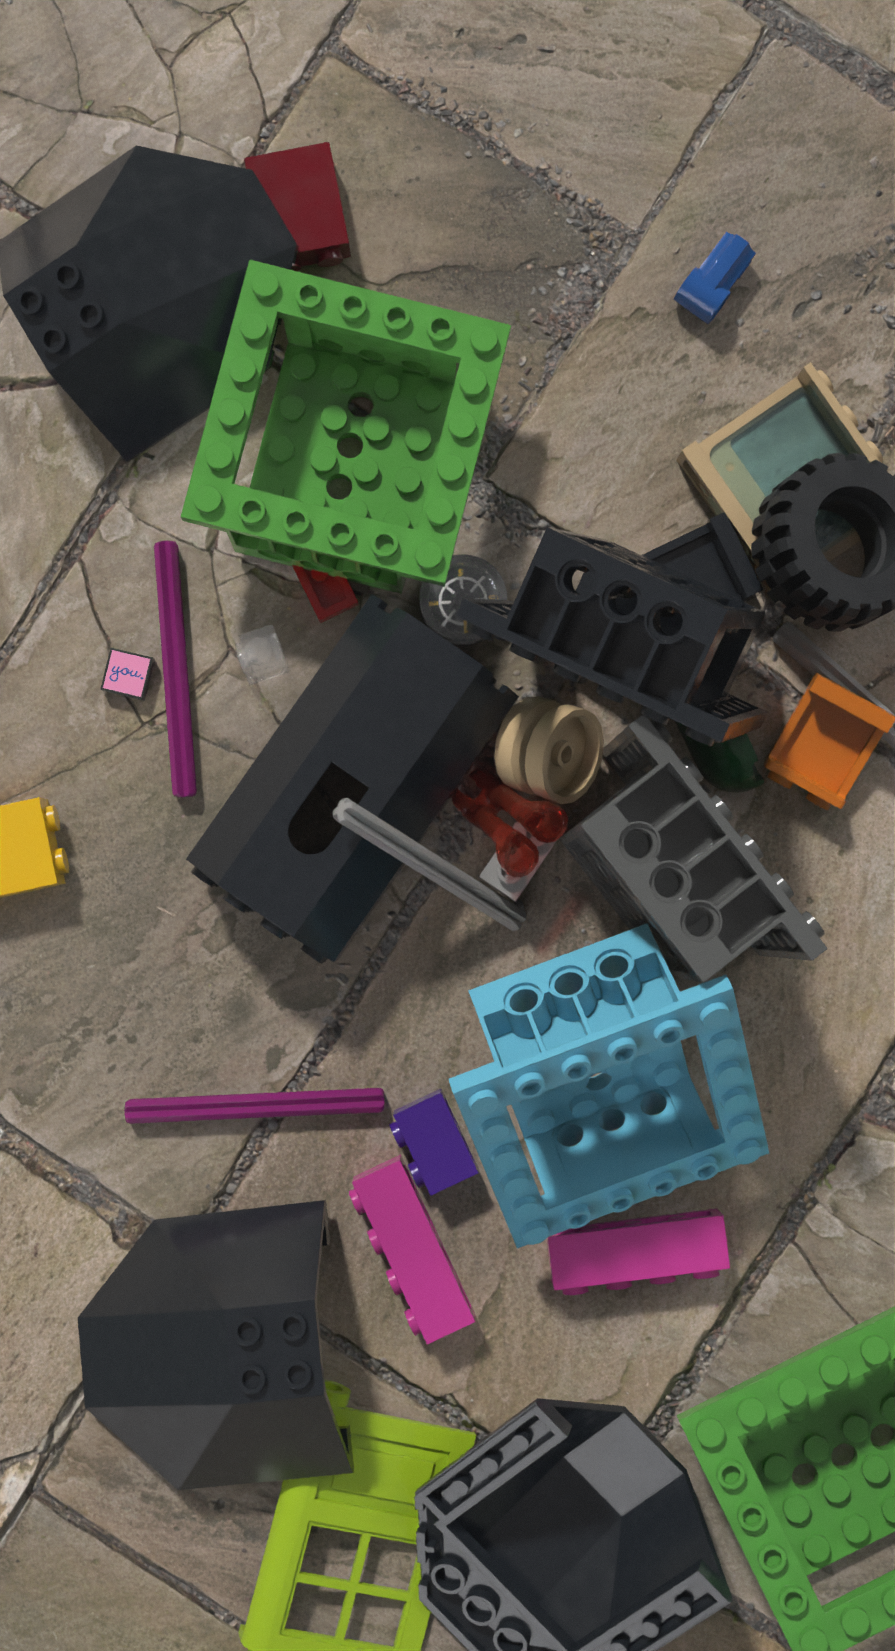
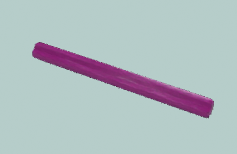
(175, 669)
(254, 1105)

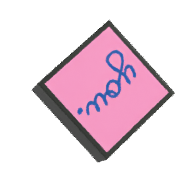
(127, 674)

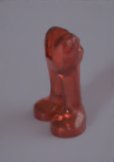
(513, 849)

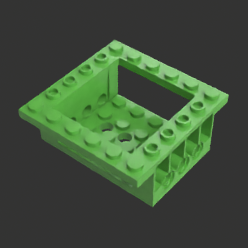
(410, 484)
(797, 1416)

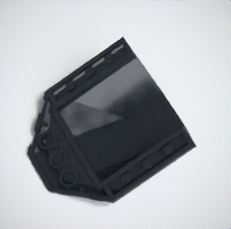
(139, 286)
(214, 1349)
(566, 1537)

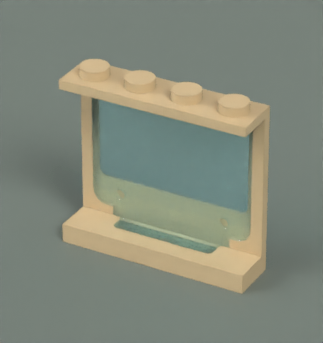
(766, 446)

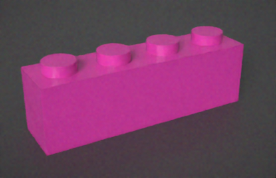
(413, 1250)
(638, 1250)

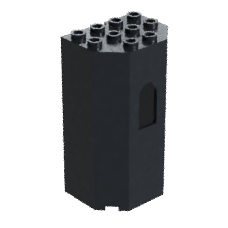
(395, 715)

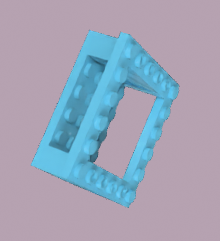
(620, 1016)

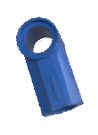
(710, 285)

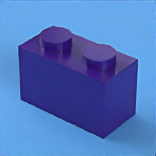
(434, 1143)

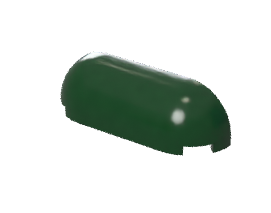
(726, 764)

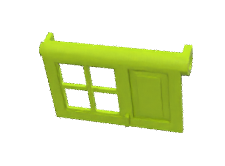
(377, 1501)

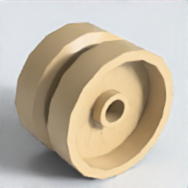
(549, 749)

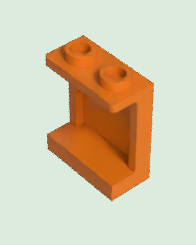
(827, 742)

